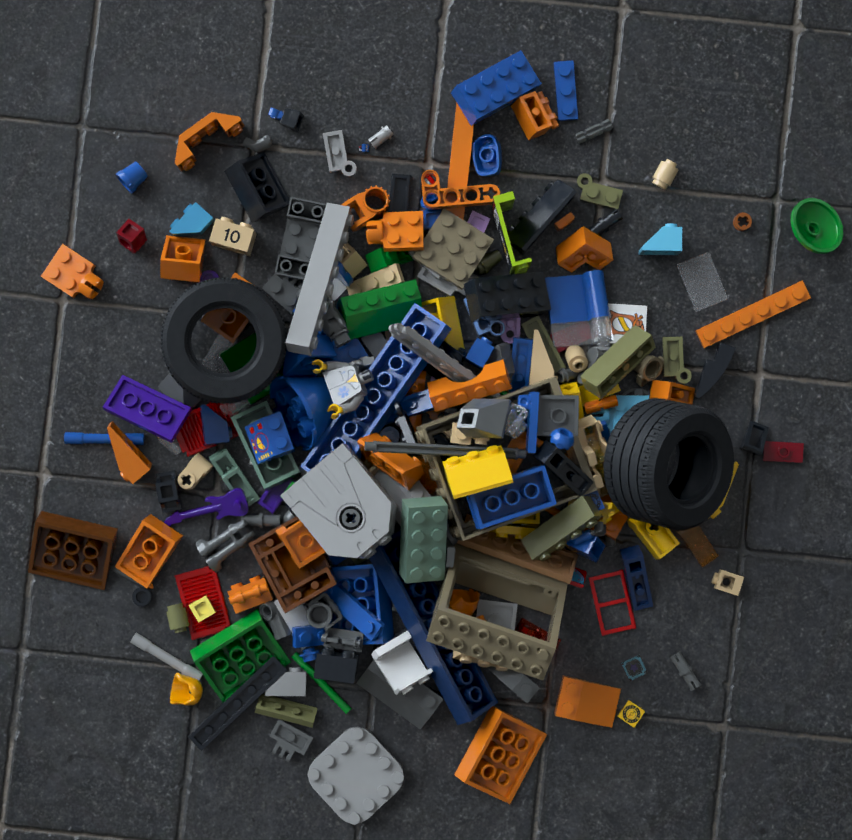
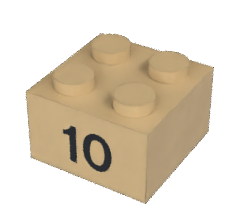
(233, 236)

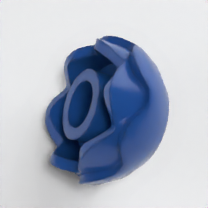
(562, 438)

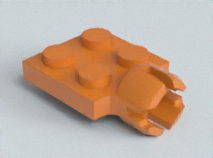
(397, 231)
(72, 273)

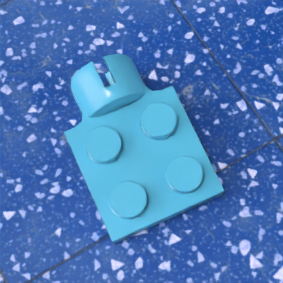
(613, 414)

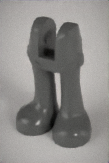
(215, 560)

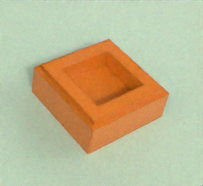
(566, 220)

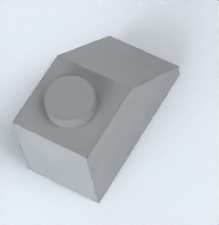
(289, 684)

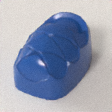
(487, 155)

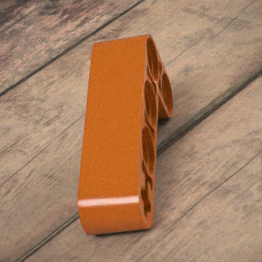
(462, 201)

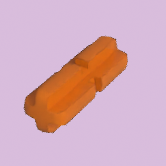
(605, 403)

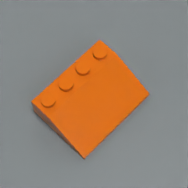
(500, 754)

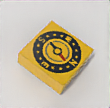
(631, 713)

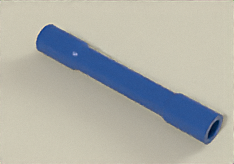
(81, 438)

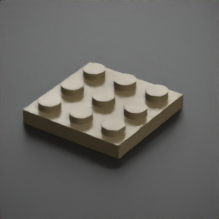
(453, 248)

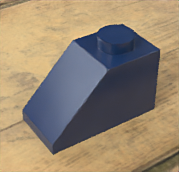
(214, 427)

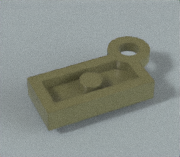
(598, 193)
(673, 359)

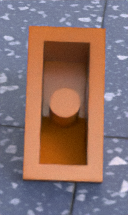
(672, 391)

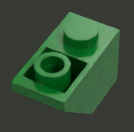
(379, 259)

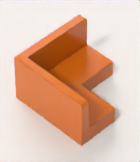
(584, 247)

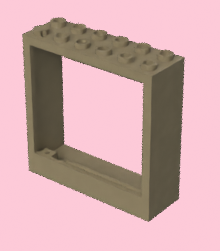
(488, 640)

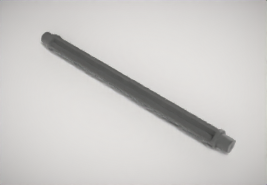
(435, 449)

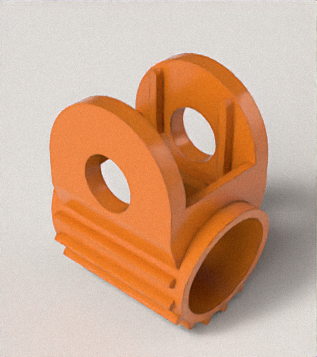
(363, 210)

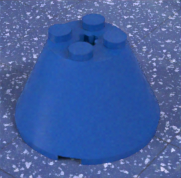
(303, 406)

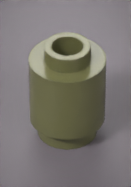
(177, 618)

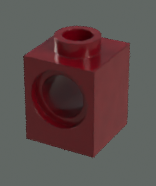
(131, 236)

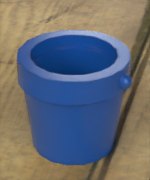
(132, 176)

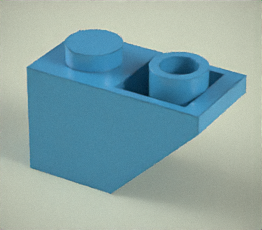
(193, 222)

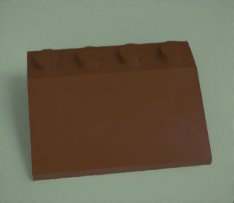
(72, 550)

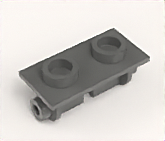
(343, 639)

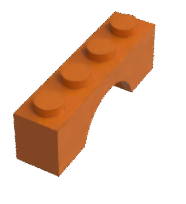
(490, 381)

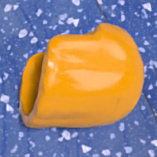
(180, 690)

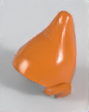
(464, 601)

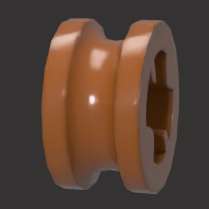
(743, 227)

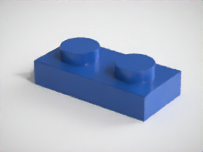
(307, 636)

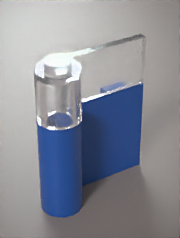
(579, 310)

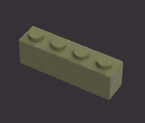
(618, 361)
(561, 528)

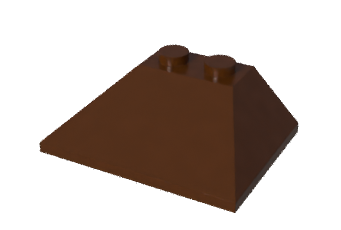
(288, 582)

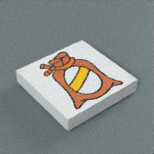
(624, 317)

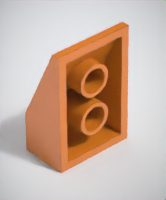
(148, 550)
(587, 701)

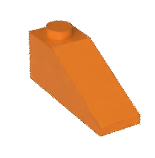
(129, 458)

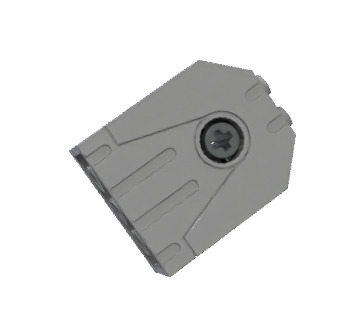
(332, 495)

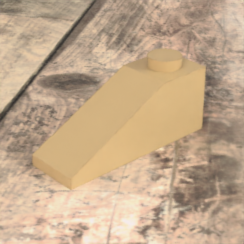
(540, 363)

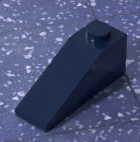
(636, 577)

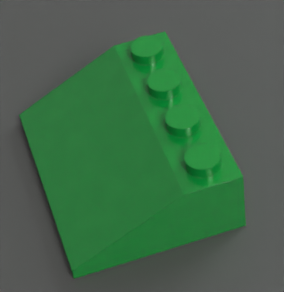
(237, 653)

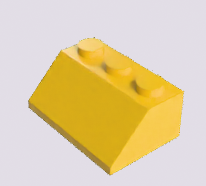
(445, 310)
(477, 471)

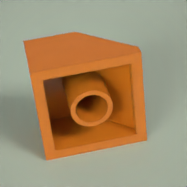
(182, 258)

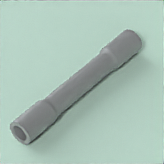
(147, 646)

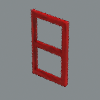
(598, 605)

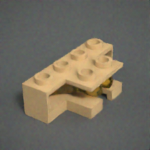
(594, 450)

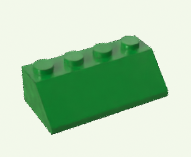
(378, 308)

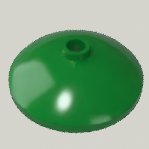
(816, 225)

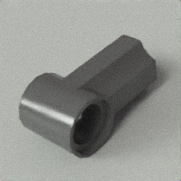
(271, 614)

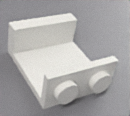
(401, 664)

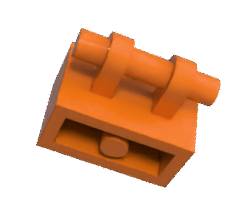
(534, 114)
(250, 595)

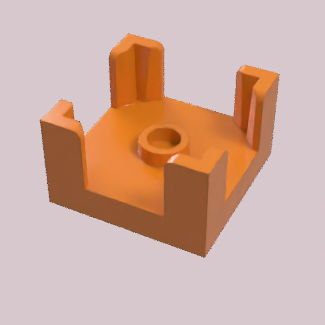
(300, 543)

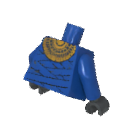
(590, 545)

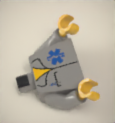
(344, 385)

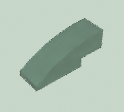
(232, 474)

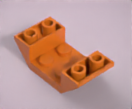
(208, 125)

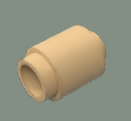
(665, 174)
(576, 358)

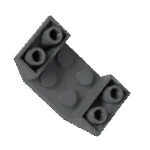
(299, 237)

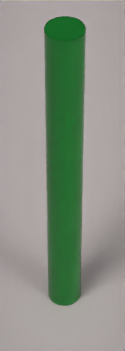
(322, 683)

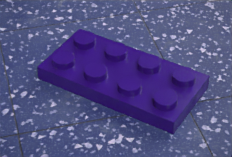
(147, 408)

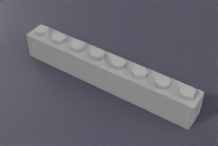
(319, 278)

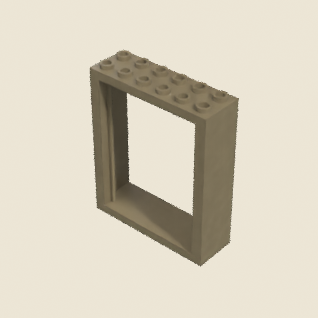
(467, 530)

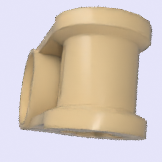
(197, 469)

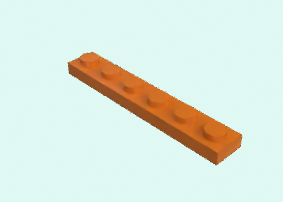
(753, 314)

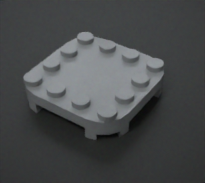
(355, 775)

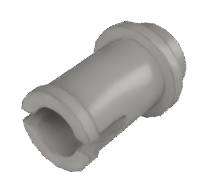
(381, 136)

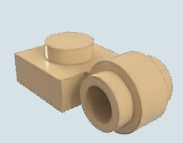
(459, 438)

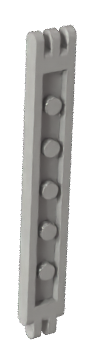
(432, 354)

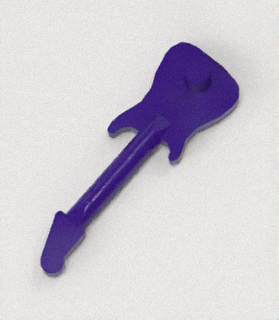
(232, 503)

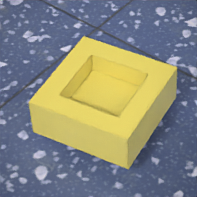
(202, 608)

